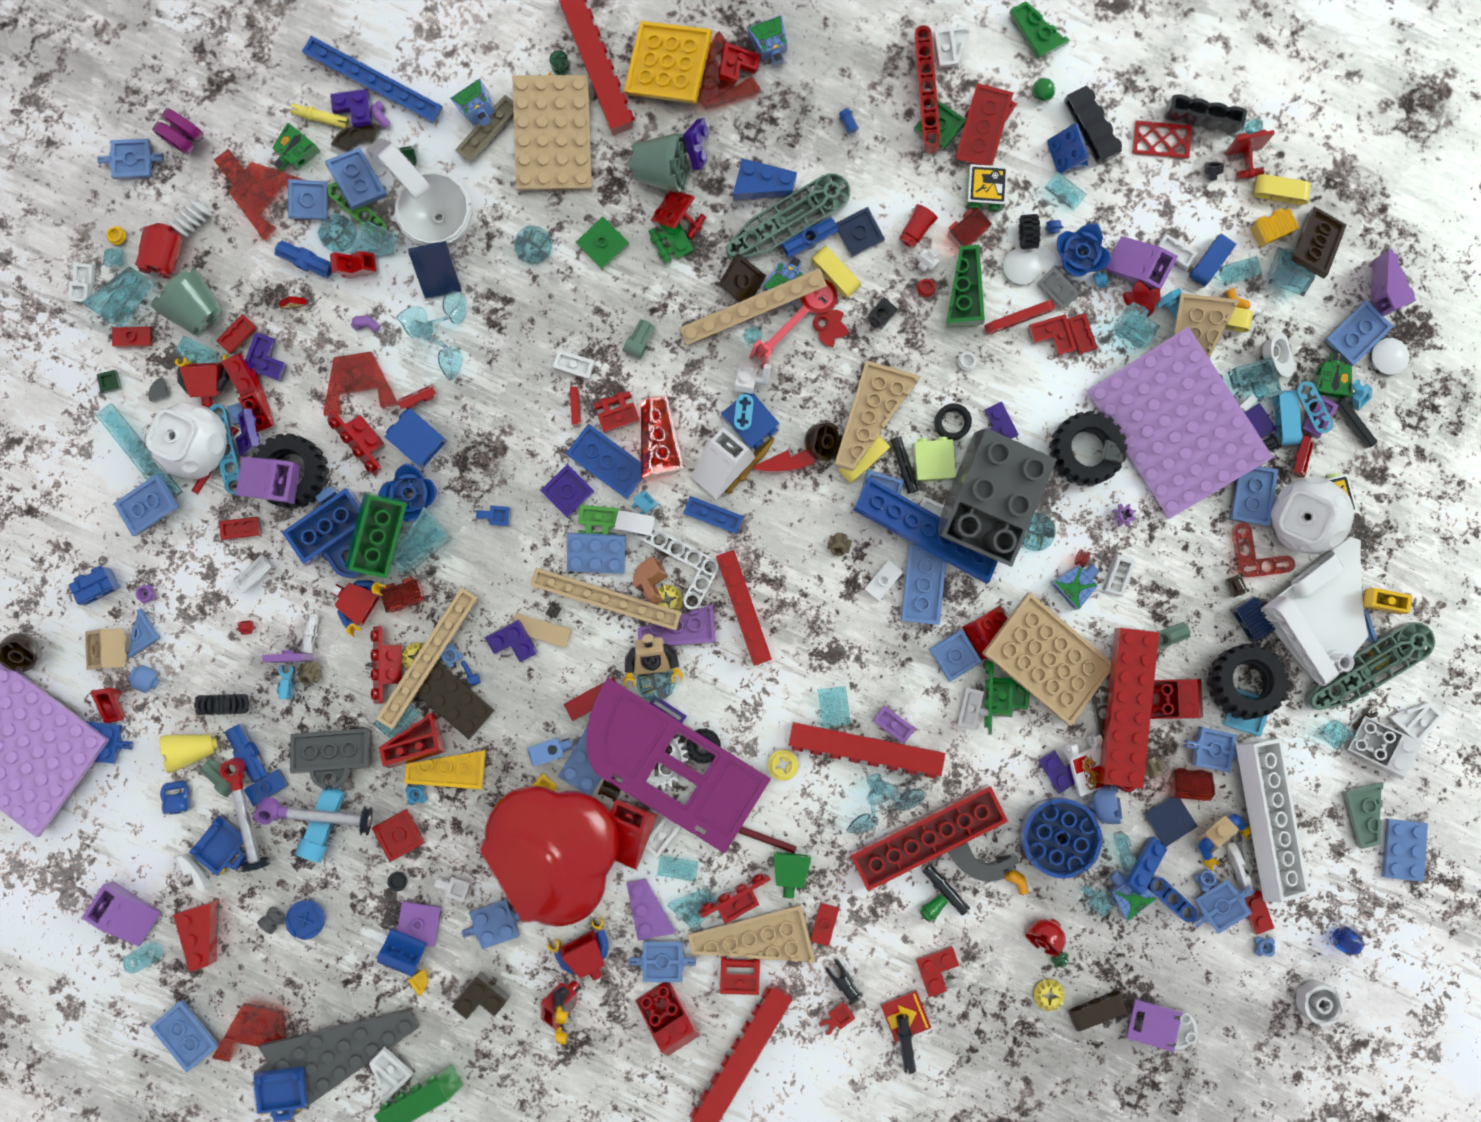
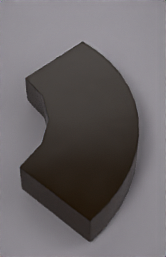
(352, 137)

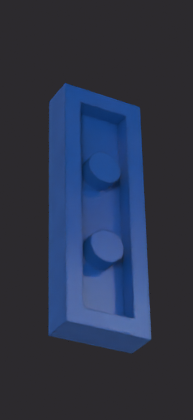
(713, 515)
(1146, 865)

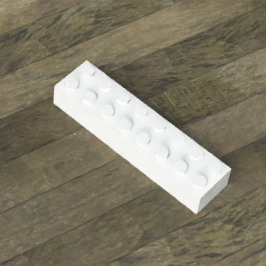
(1272, 820)

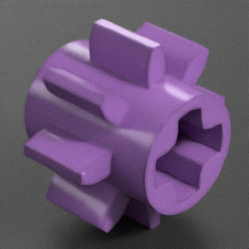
(1119, 517)

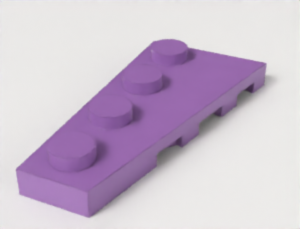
(693, 629)

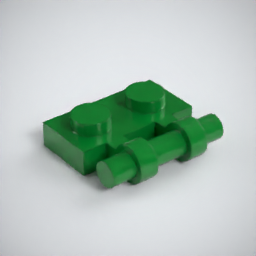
(676, 239)

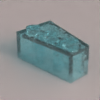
(119, 296)
(421, 542)

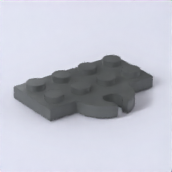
(330, 754)

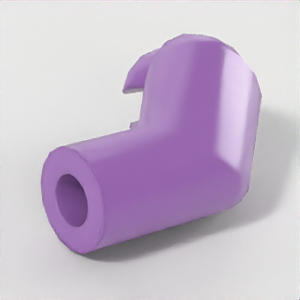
(378, 115)
(359, 321)

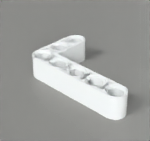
(390, 157)
(683, 557)

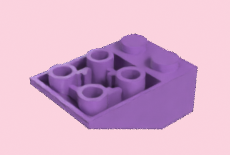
(1141, 262)
(1389, 285)
(268, 479)
(121, 913)

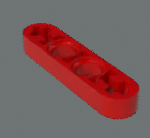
(1019, 317)

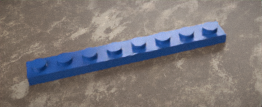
(372, 79)

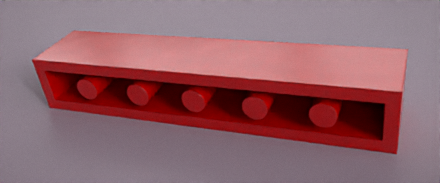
(743, 607)

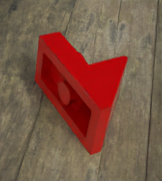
(108, 704)

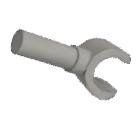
(1239, 844)

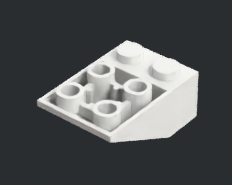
(721, 463)
(1385, 747)

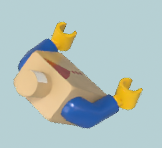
(1219, 834)

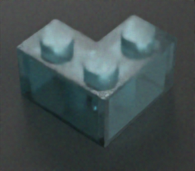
(1135, 326)
(1260, 376)

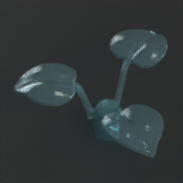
(416, 326)
(880, 793)

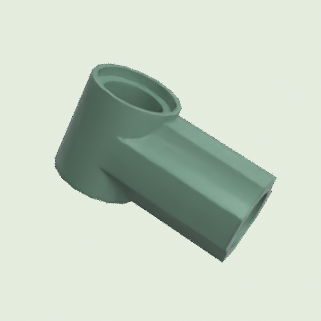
(636, 344)
(1174, 634)
(211, 771)

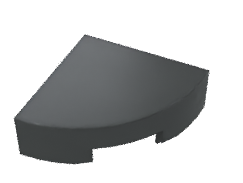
(158, 390)
(1112, 452)

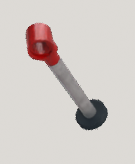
(235, 779)

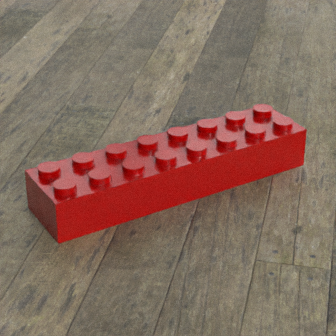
(1128, 707)
(928, 837)

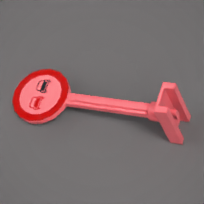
(817, 303)

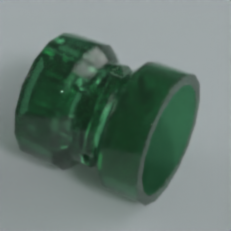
(557, 59)

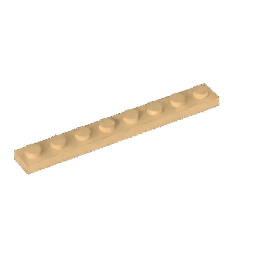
(753, 306)
(606, 599)
(427, 658)

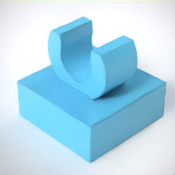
(645, 502)

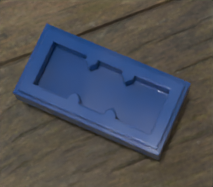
(266, 787)

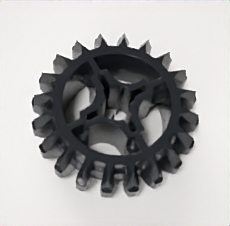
(221, 704)

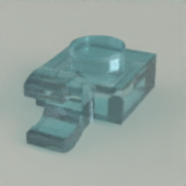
(1098, 900)

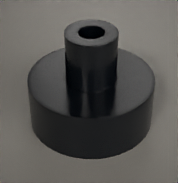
(1214, 169)

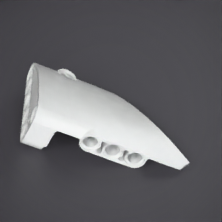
(1323, 613)

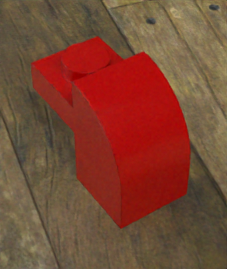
(354, 265)

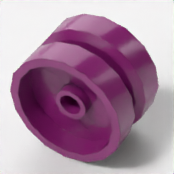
(176, 133)

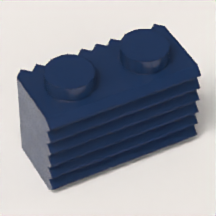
(1252, 619)

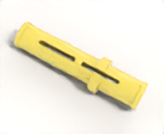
(311, 114)

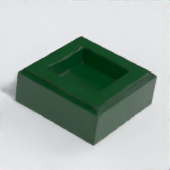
(109, 381)

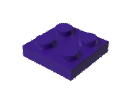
(567, 491)

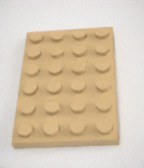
(552, 132)
(1048, 659)

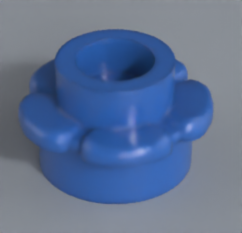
(1054, 226)

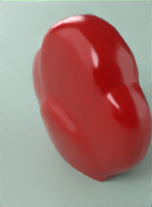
(551, 852)

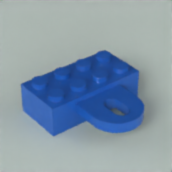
(327, 532)

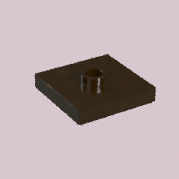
(741, 279)

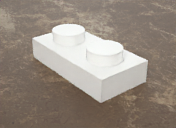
(573, 364)

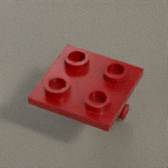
(1245, 144)
(674, 209)

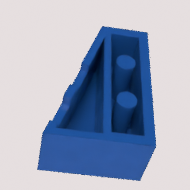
(763, 181)

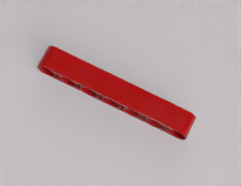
(927, 80)

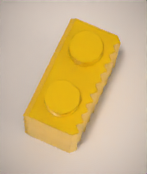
(1274, 227)
(1387, 601)

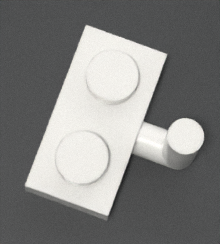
(748, 377)
(972, 708)

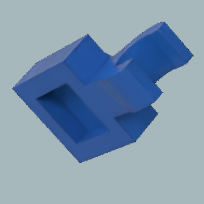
(497, 515)

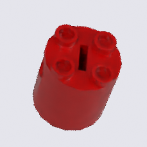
(158, 250)

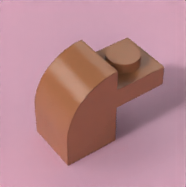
(647, 576)

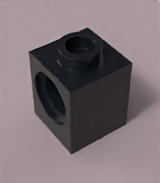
(886, 307)

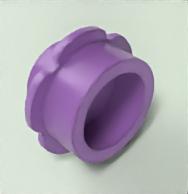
(140, 593)

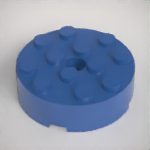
(1040, 832)

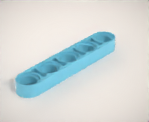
(232, 457)

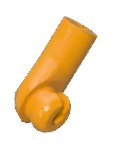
(1231, 294)
(1018, 879)

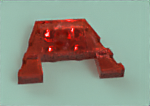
(718, 91)
(255, 191)
(356, 374)
(251, 1027)

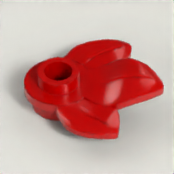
(1143, 297)
(833, 327)

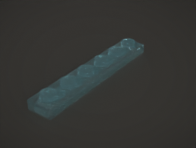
(134, 446)

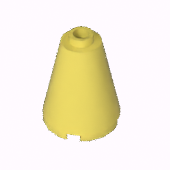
(186, 749)

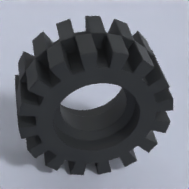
(1029, 231)
(697, 756)

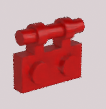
(619, 416)

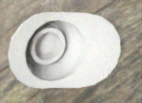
(1279, 350)

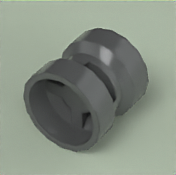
(271, 920)

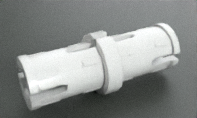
(309, 633)

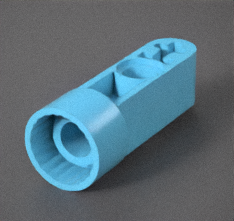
(314, 842)

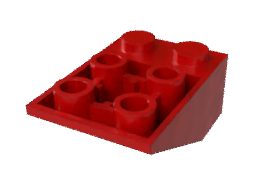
(1177, 699)
(634, 830)
(667, 1018)

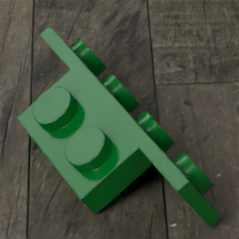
(1000, 697)

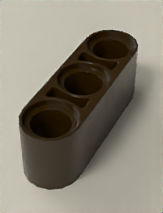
(1098, 1010)

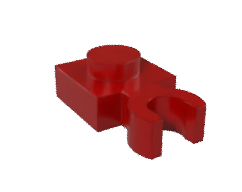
(839, 1017)

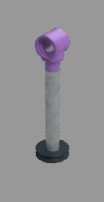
(270, 809)

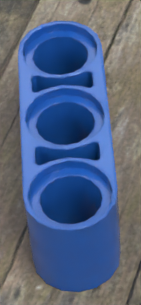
(1212, 260)
(1177, 904)

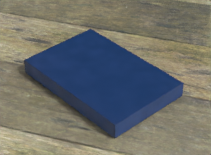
(434, 269)

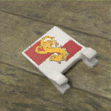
(1085, 765)

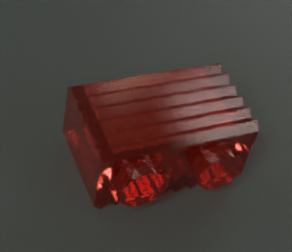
(969, 228)
(402, 595)
(1192, 784)

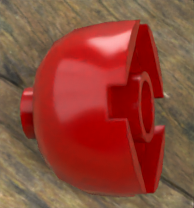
(1047, 935)

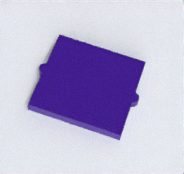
(1260, 420)

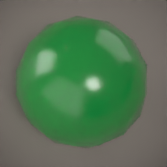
(1043, 89)

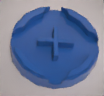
(305, 919)

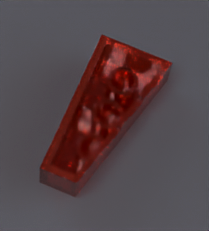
(658, 439)

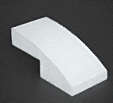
(82, 282)
(634, 523)
(190, 865)

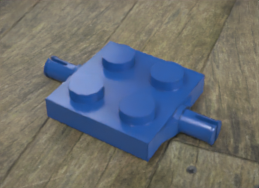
(115, 743)

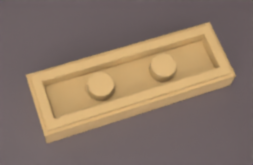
(544, 631)

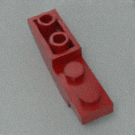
(250, 390)

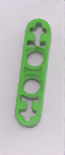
(357, 212)

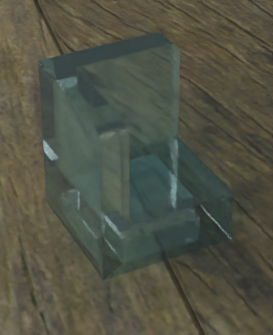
(1336, 733)

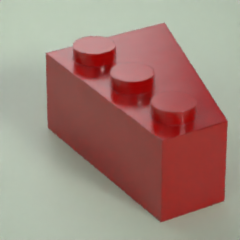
(415, 743)
(198, 934)

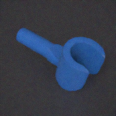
(471, 678)

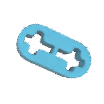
(748, 413)

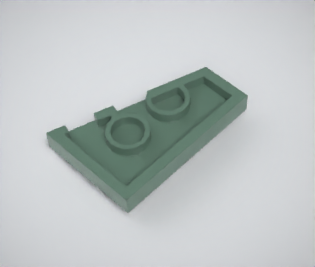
(1364, 810)

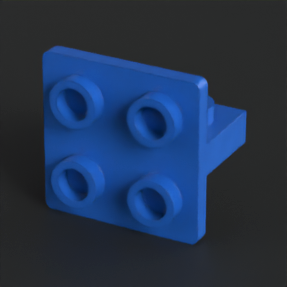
(1068, 149)
(401, 952)

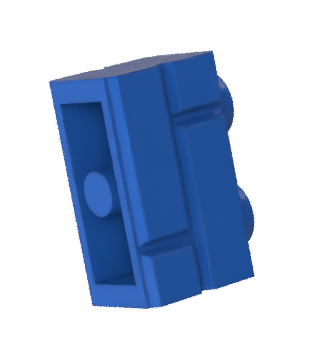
(94, 585)

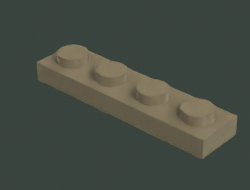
(483, 135)

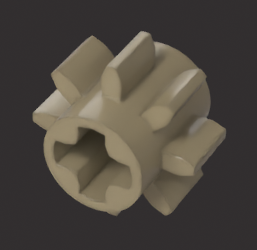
(839, 544)
(309, 673)
(1154, 767)

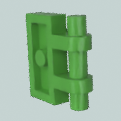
(597, 516)

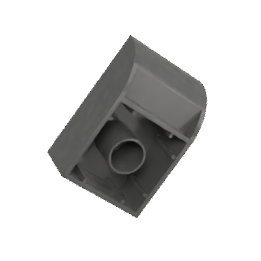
(995, 495)

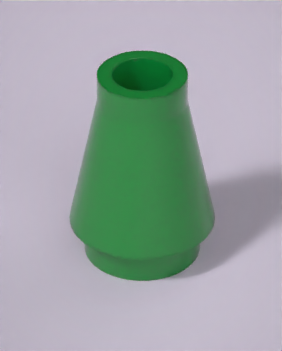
(933, 908)

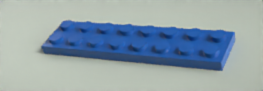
(919, 528)

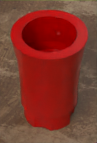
(917, 226)

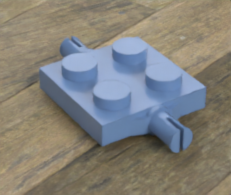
(130, 158)
(1213, 749)
(1223, 906)
(493, 924)
(662, 961)

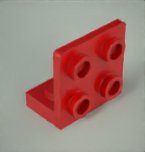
(982, 630)

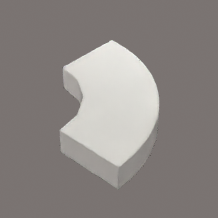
(1237, 862)

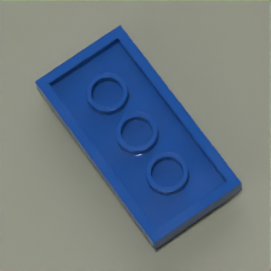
(606, 461)

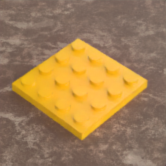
(668, 62)

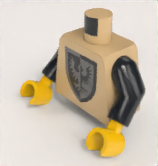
(651, 656)

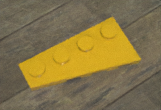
(450, 771)

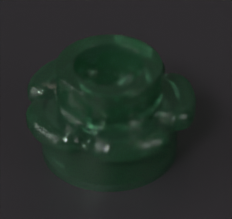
(1060, 961)

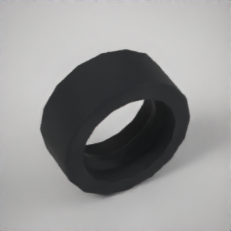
(960, 409)

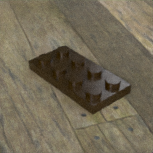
(1318, 242)
(455, 701)

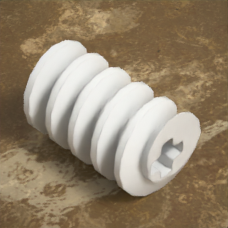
(190, 217)

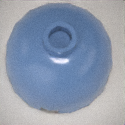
(1107, 805)

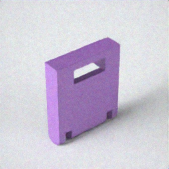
(1157, 1026)

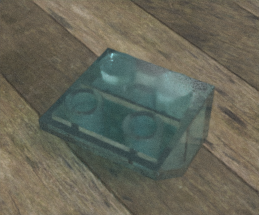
(1288, 274)

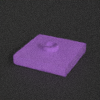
(287, 656)
(420, 921)

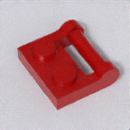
(739, 982)

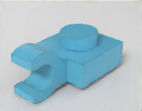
(1361, 395)
(285, 687)

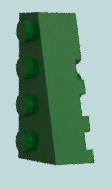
(966, 299)
(421, 1097)

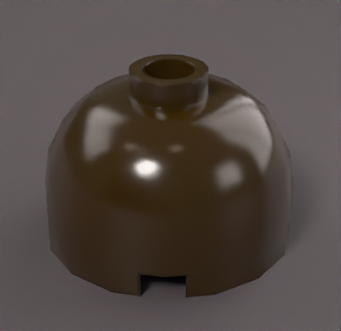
(823, 441)
(19, 652)

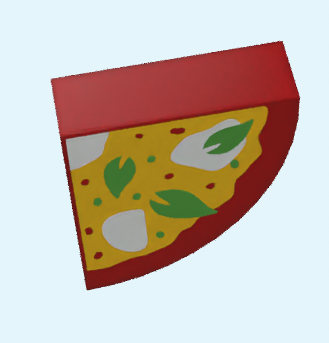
(292, 302)

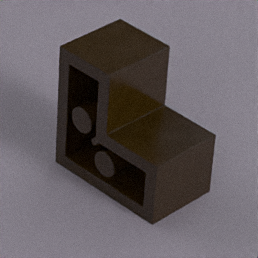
(481, 992)

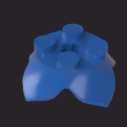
(1088, 239)
(405, 479)

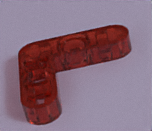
(1250, 558)

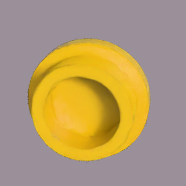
(116, 235)

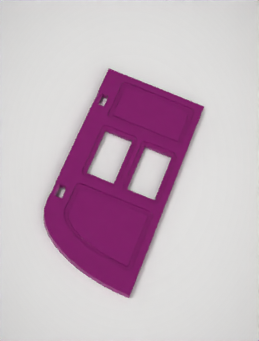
(629, 740)

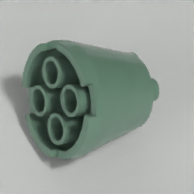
(661, 162)
(188, 303)

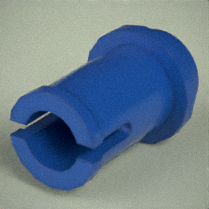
(848, 120)

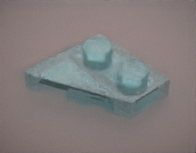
(374, 239)
(688, 905)

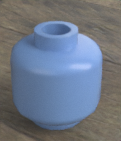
(143, 678)

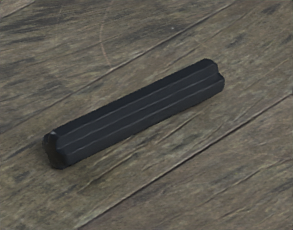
(1356, 423)

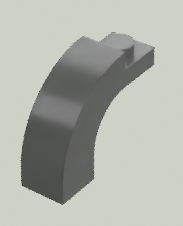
(979, 870)

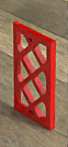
(1172, 128)

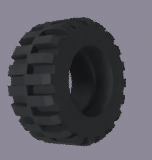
(1062, 448)
(314, 463)
(1271, 673)

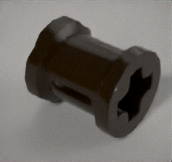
(1237, 585)
(609, 790)

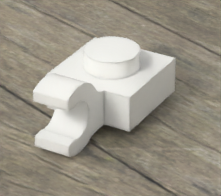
(456, 887)

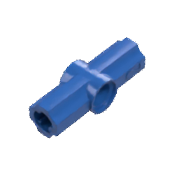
(820, 232)
(303, 259)
(247, 751)

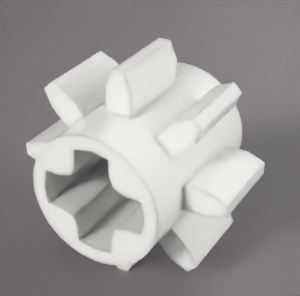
(928, 259)

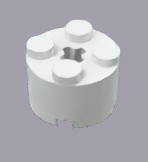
(1319, 1003)

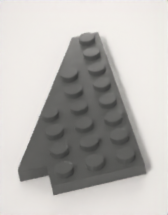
(337, 1051)

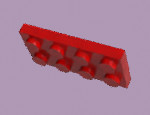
(984, 125)

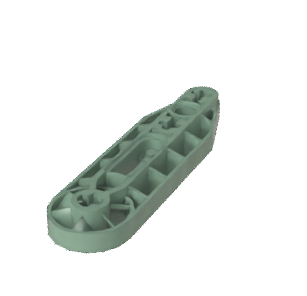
(779, 223)
(1409, 635)

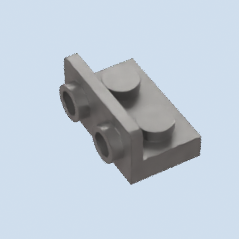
(1060, 286)

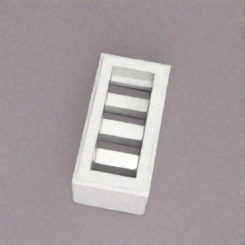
(1126, 576)

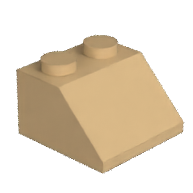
(105, 648)

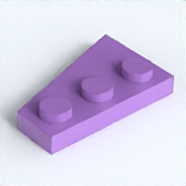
(647, 912)

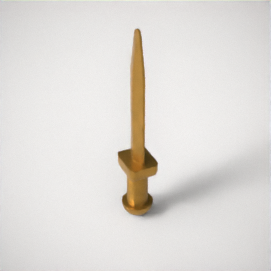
(759, 453)

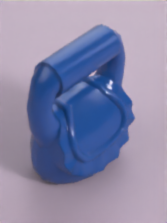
(174, 803)

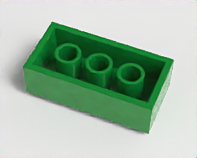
(375, 534)

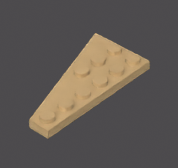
(1205, 318)
(875, 402)
(764, 936)

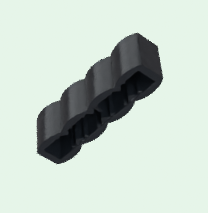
(1209, 115)
(1092, 124)

